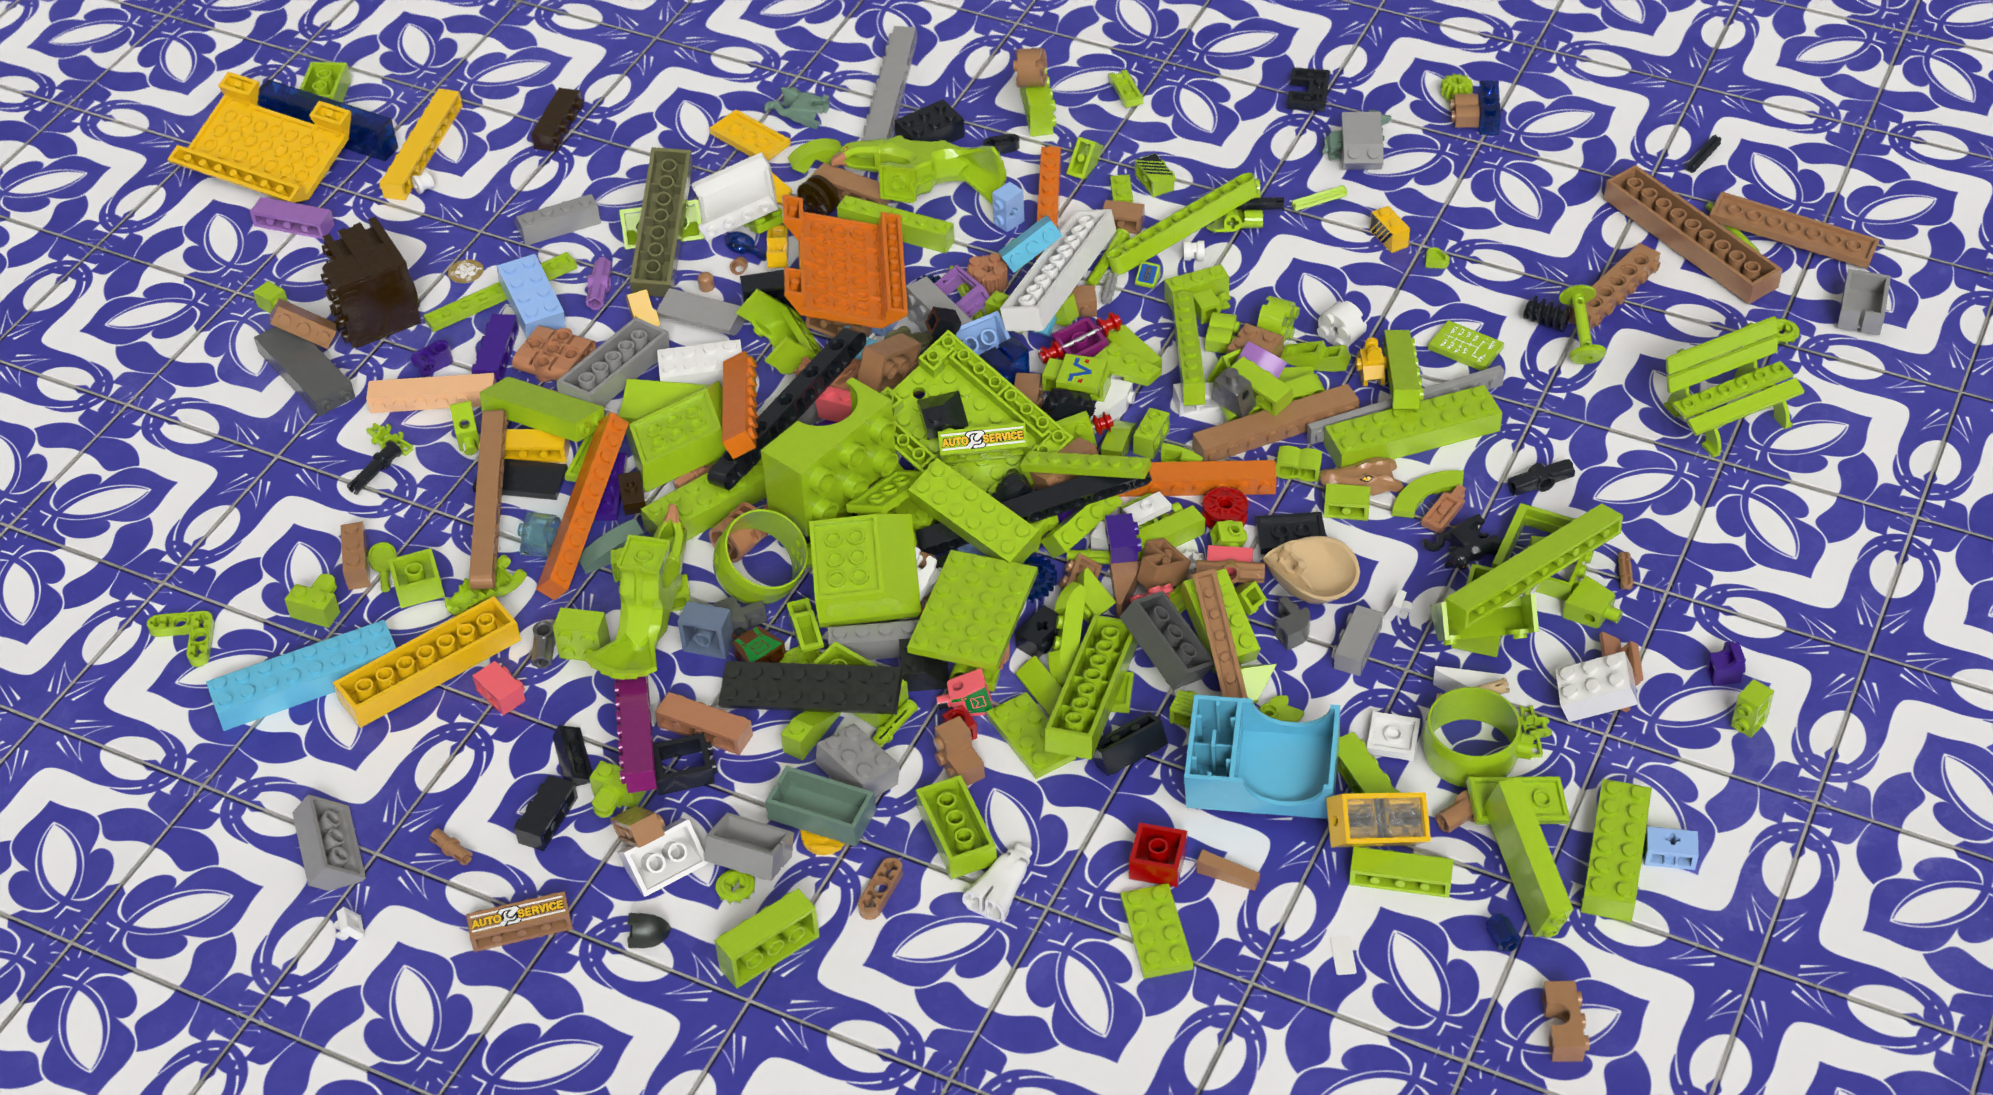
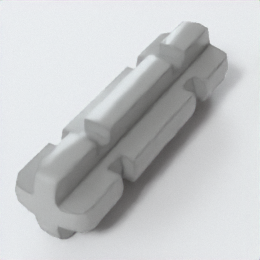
(1109, 288)

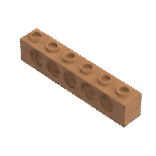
(1619, 283)

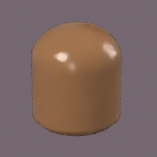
(738, 261)
(706, 282)

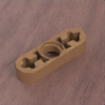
(880, 898)

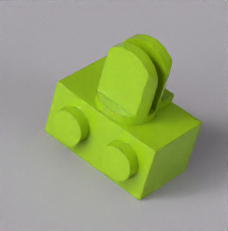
(314, 603)
(610, 791)

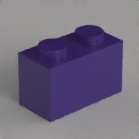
(1122, 538)

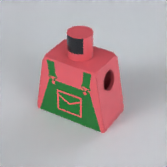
(968, 691)

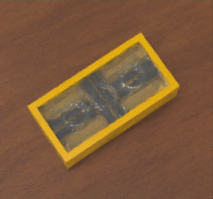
(1378, 819)

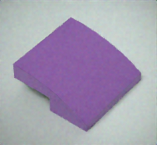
(1262, 358)

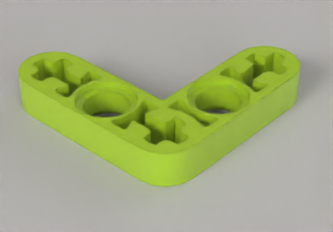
(159, 627)

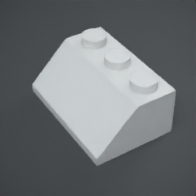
(664, 858)

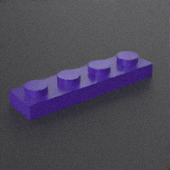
(610, 502)

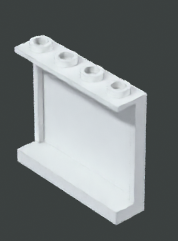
(735, 196)

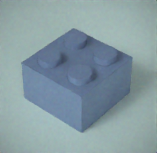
(706, 630)

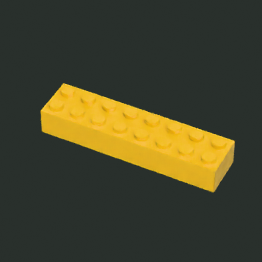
(426, 661)

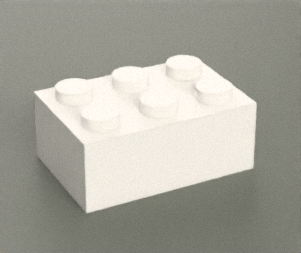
(1596, 686)

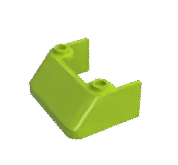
(783, 329)
(1513, 619)

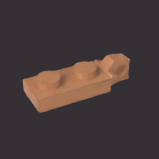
(1444, 510)

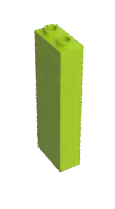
(543, 408)
(1528, 858)

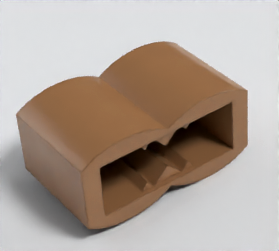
(1465, 110)

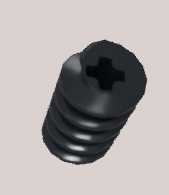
(1547, 314)

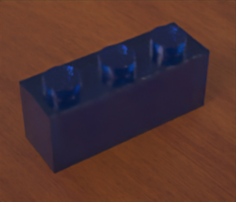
(1489, 107)

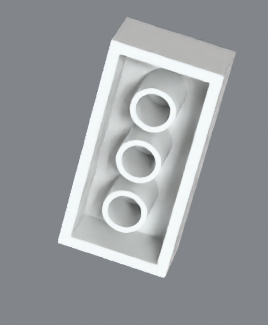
(696, 363)

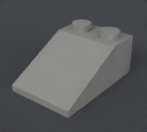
(1362, 141)

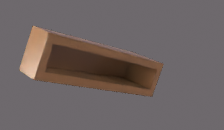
(1226, 870)

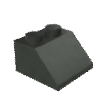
(922, 672)

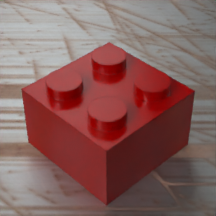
(1158, 854)

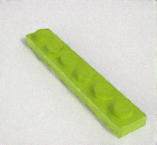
(1086, 464)

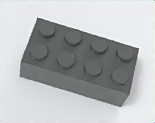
(1167, 640)

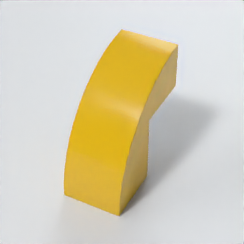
(641, 307)

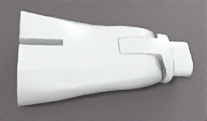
(997, 887)

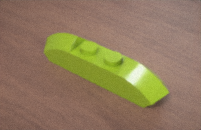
(1069, 622)

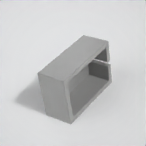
(1864, 301)
(857, 761)
(748, 846)

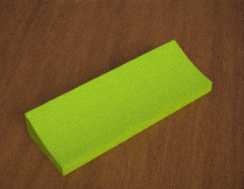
(648, 395)

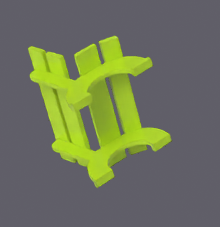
(1747, 380)

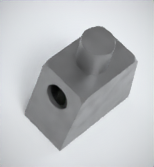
(1233, 392)

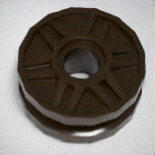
(818, 195)

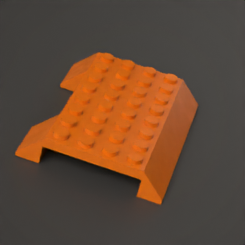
(846, 267)

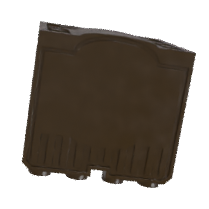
(368, 284)

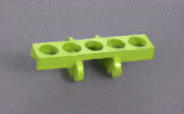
(382, 431)
(1534, 721)

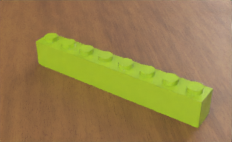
(1188, 348)

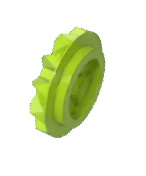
(1791, 331)
(730, 879)

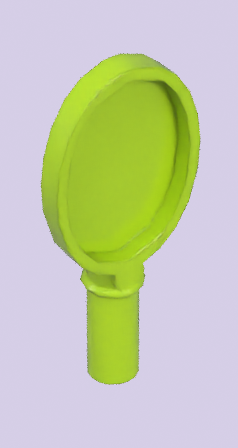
(378, 560)

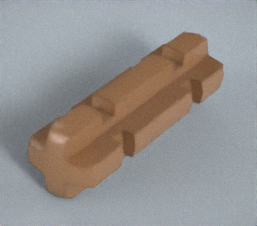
(1625, 570)

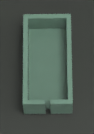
(821, 805)

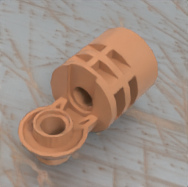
(740, 541)

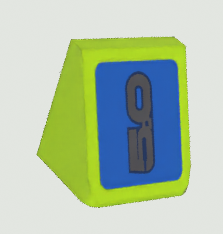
(1148, 274)

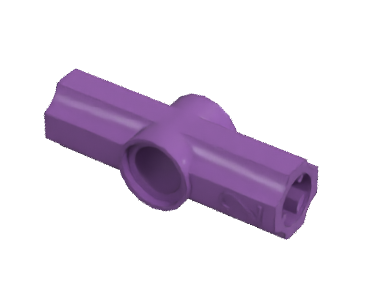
(599, 283)

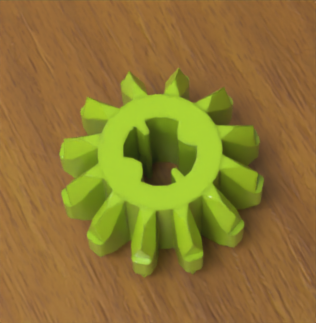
(1455, 85)

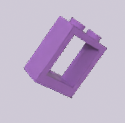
(973, 300)

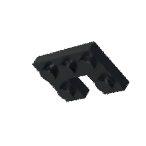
(1317, 93)

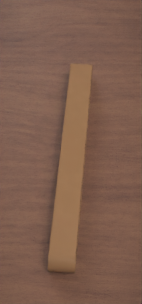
(488, 500)

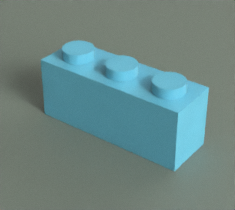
(1030, 243)

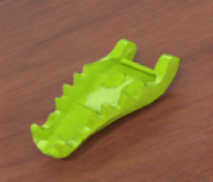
(468, 598)

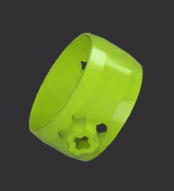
(785, 532)
(1478, 705)

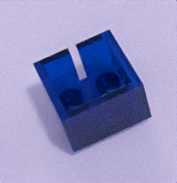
(1008, 359)

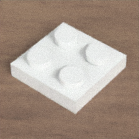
(1393, 736)

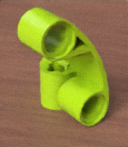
(1239, 220)

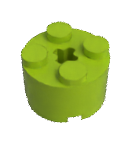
(1279, 316)

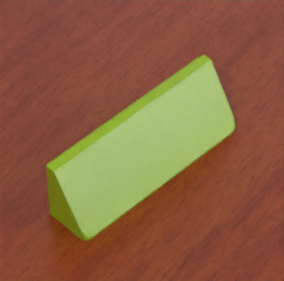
(1040, 684)

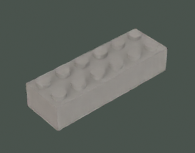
(619, 358)

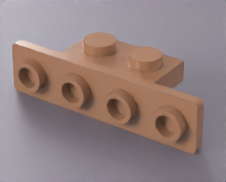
(1612, 645)

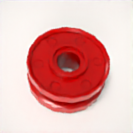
(1223, 505)

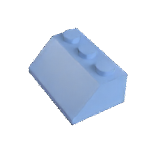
(984, 333)

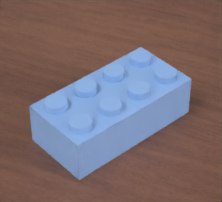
(530, 294)

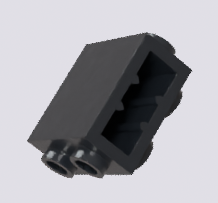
(1066, 403)

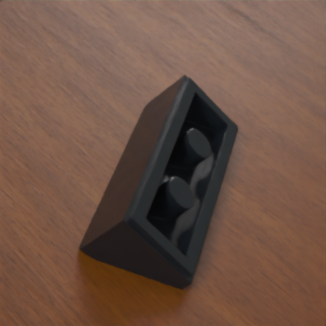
(572, 755)

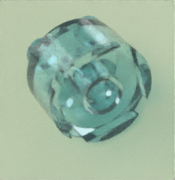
(538, 534)

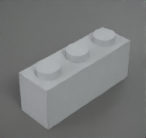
(1357, 640)

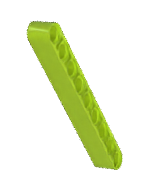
(1182, 223)

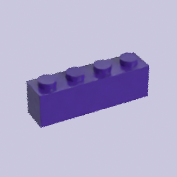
(497, 346)

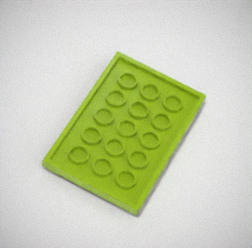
(973, 610)

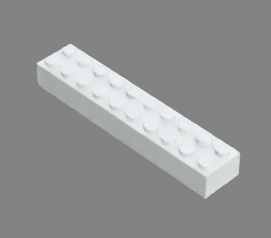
(1058, 271)

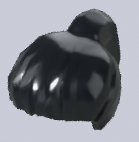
(1012, 486)

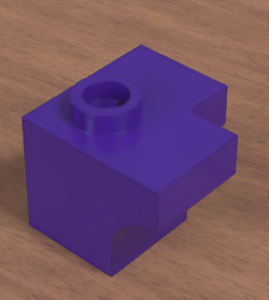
(1727, 665)

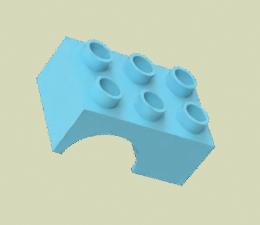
(1259, 763)

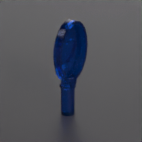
(742, 244)

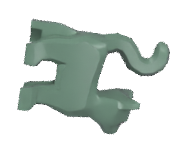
(802, 106)

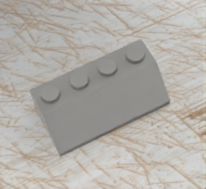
(558, 219)
(873, 639)
(328, 844)

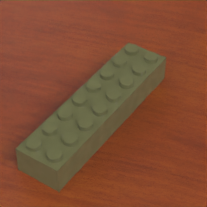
(661, 221)

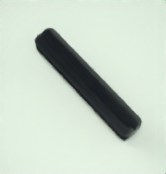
(1701, 156)

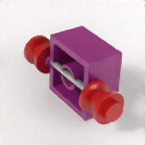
(1081, 338)

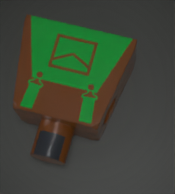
(757, 646)

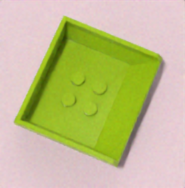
(678, 437)
(864, 569)

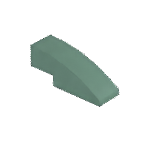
(599, 552)

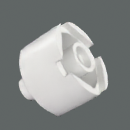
(1341, 324)

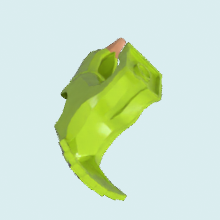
(914, 167)
(647, 590)

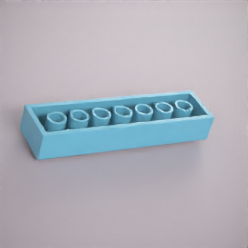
(295, 675)

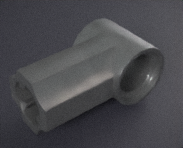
(543, 644)

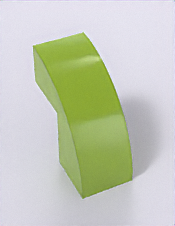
(817, 149)

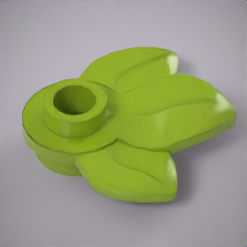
(1279, 710)

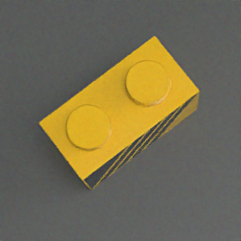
(1389, 229)

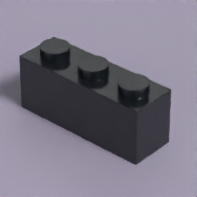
(1129, 743)
(546, 813)

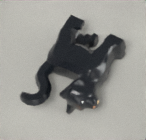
(1467, 543)

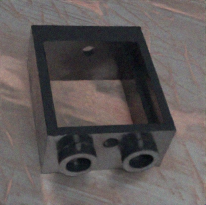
(686, 778)

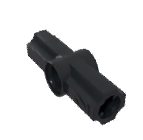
(1541, 477)

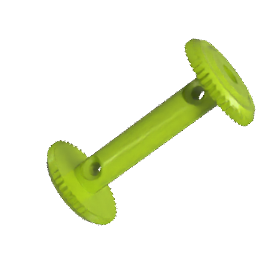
(1587, 352)

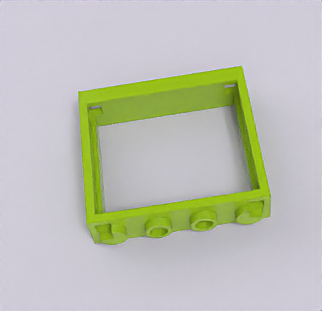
(1547, 522)

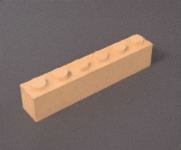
(426, 392)

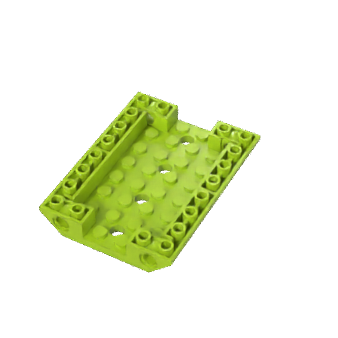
(986, 400)

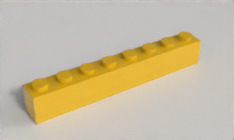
(421, 144)

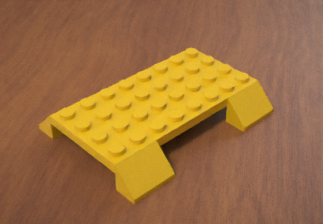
(263, 146)

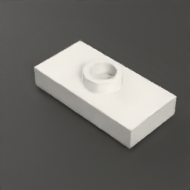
(1148, 508)

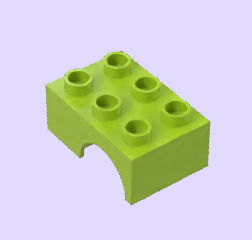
(822, 468)

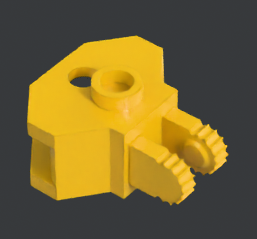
(1371, 363)

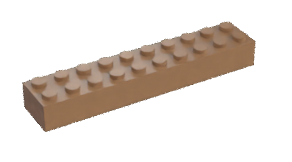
(1693, 234)

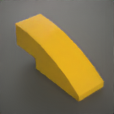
(777, 246)

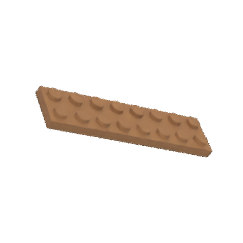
(1794, 230)

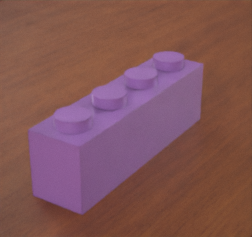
(292, 218)

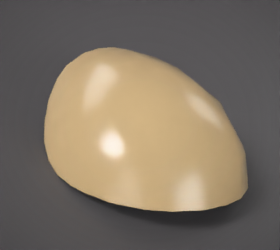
(1314, 568)

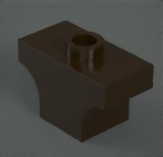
(631, 492)

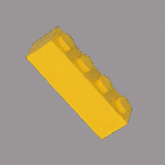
(536, 446)

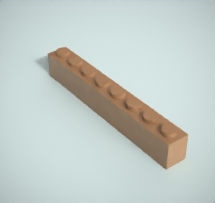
(1263, 428)

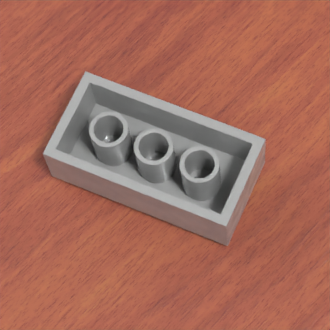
(922, 297)

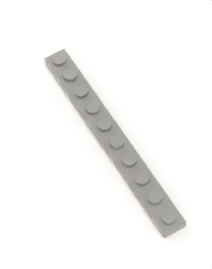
(1489, 377)

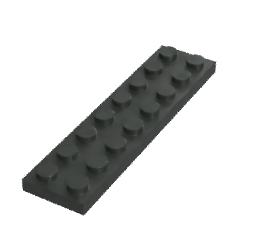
(811, 687)

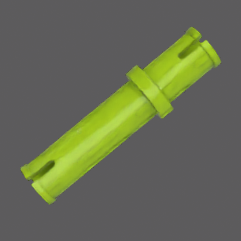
(906, 711)

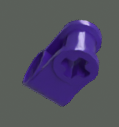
(434, 357)

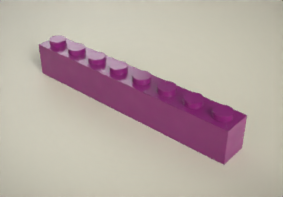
(636, 734)

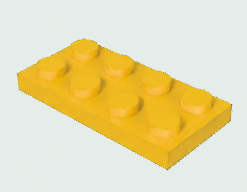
(749, 135)

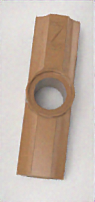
(1245, 572)
(1456, 813)

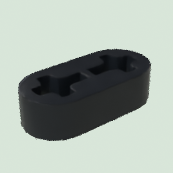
(1004, 143)

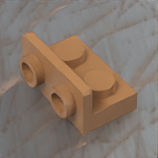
(1076, 566)

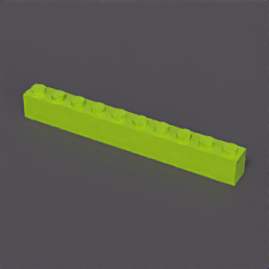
(1533, 565)

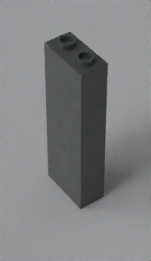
(305, 369)

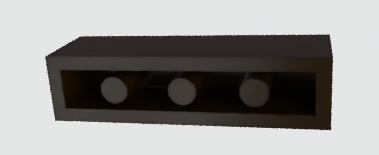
(557, 119)

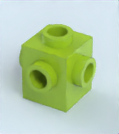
(1228, 534)

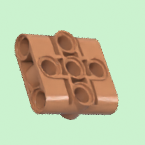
(551, 353)

